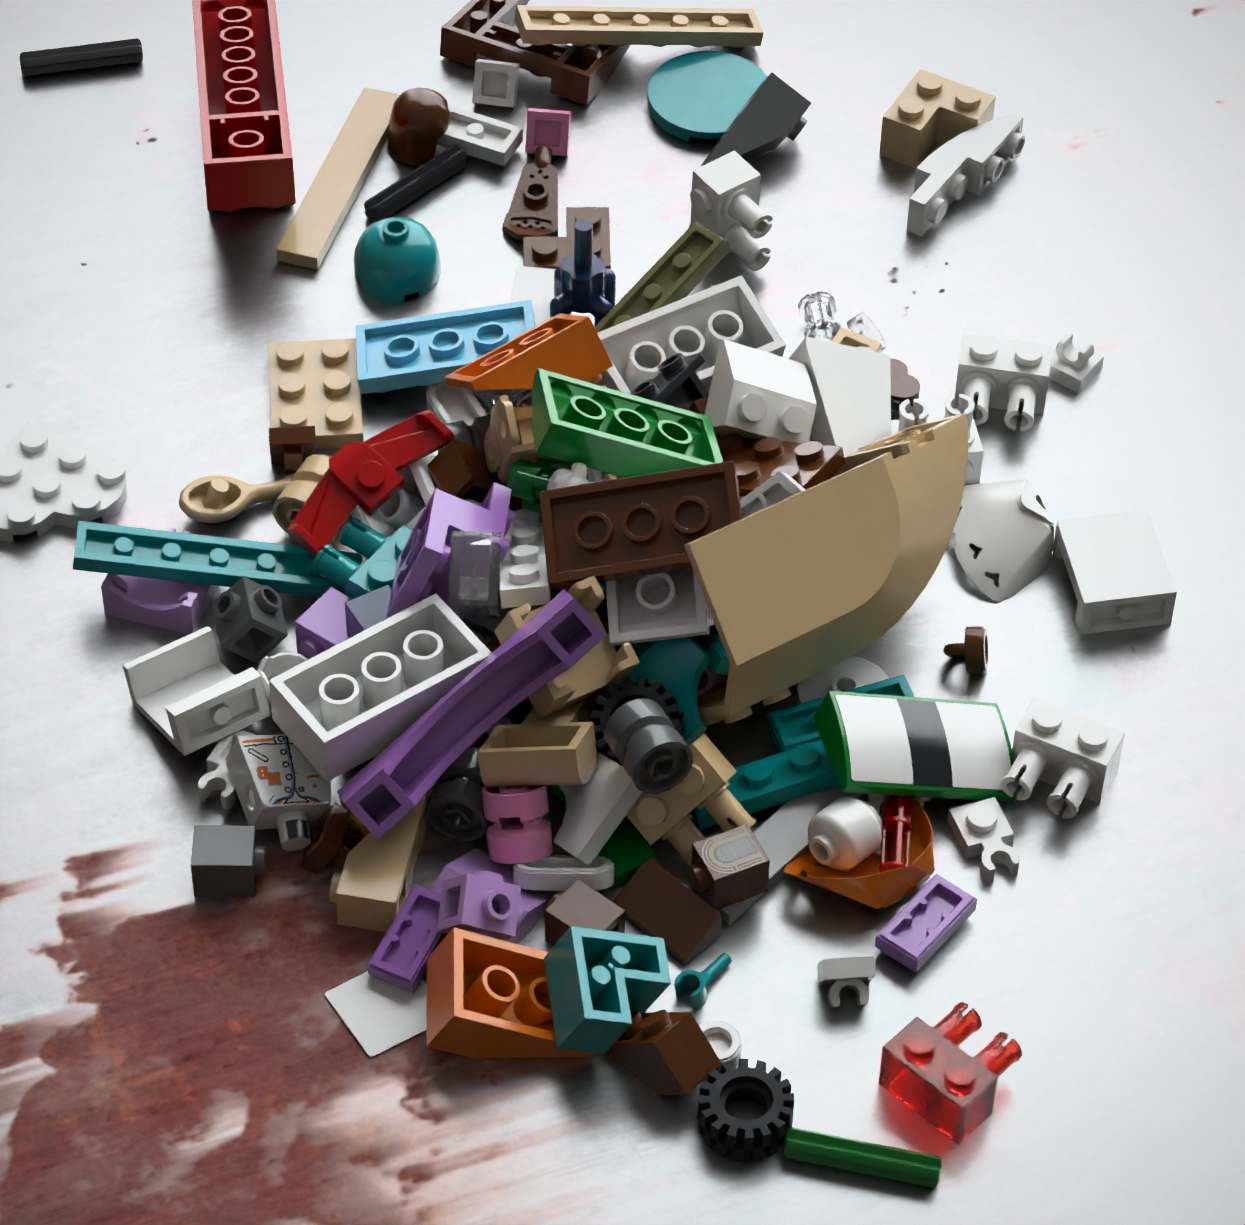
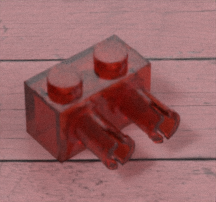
(939, 1078)

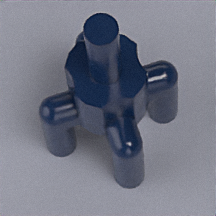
(582, 279)

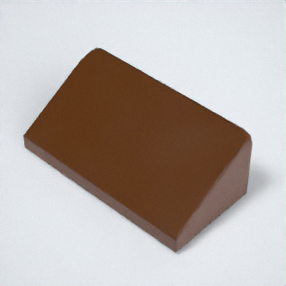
(670, 911)

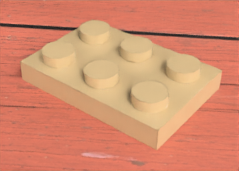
(316, 387)

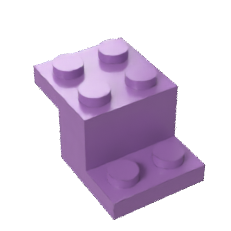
(425, 559)

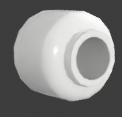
(844, 833)

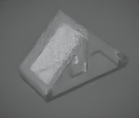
(475, 574)

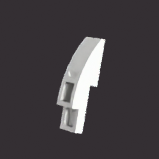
(962, 165)

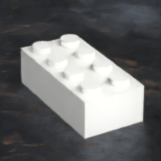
(373, 685)

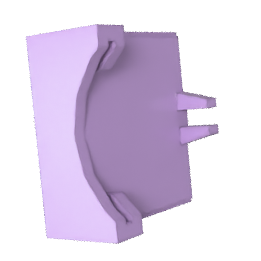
(157, 601)

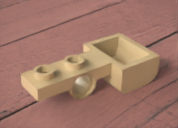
(543, 749)

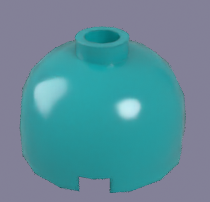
(396, 259)

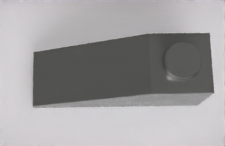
(764, 121)

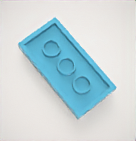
(434, 345)

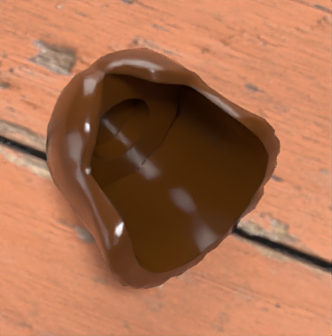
(416, 125)

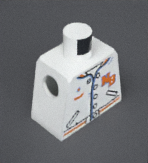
(278, 787)

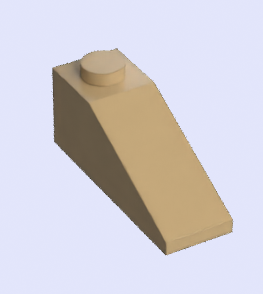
(380, 873)

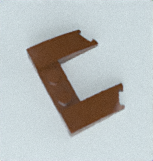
(487, 30)

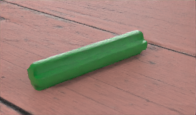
(862, 1157)

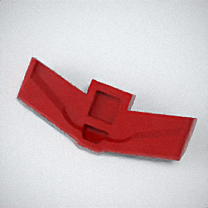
(365, 477)

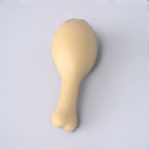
(223, 497)

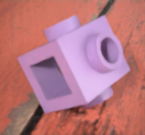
(480, 905)

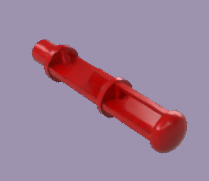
(896, 824)

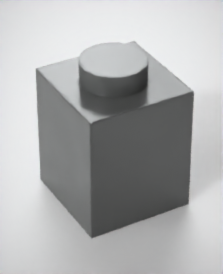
(226, 861)

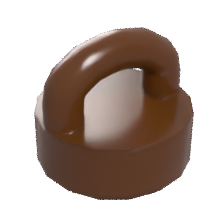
(974, 650)

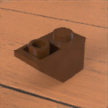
(665, 1051)

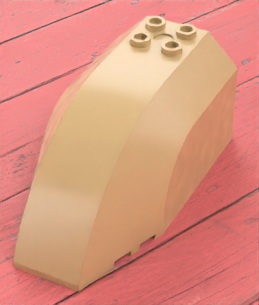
(829, 564)

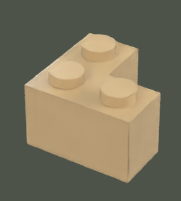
(931, 114)

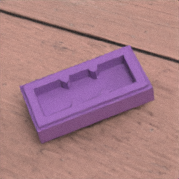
(925, 922)
(409, 941)

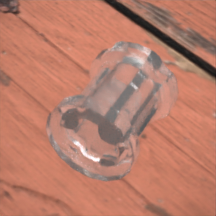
(819, 313)

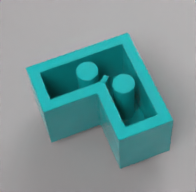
(598, 981)

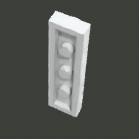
(524, 566)

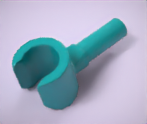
(700, 980)

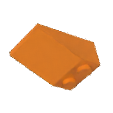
(559, 345)
(490, 999)

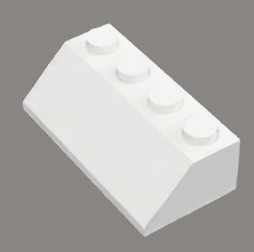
(687, 328)

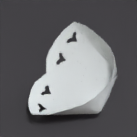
(1012, 531)

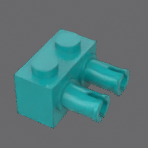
(368, 576)

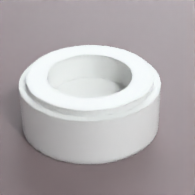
(724, 1040)

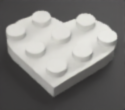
(55, 482)

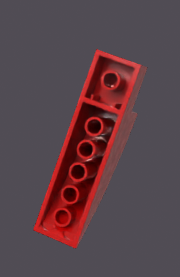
(242, 105)

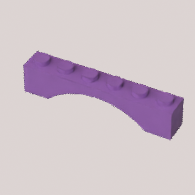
(422, 753)

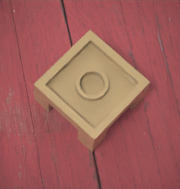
(592, 672)

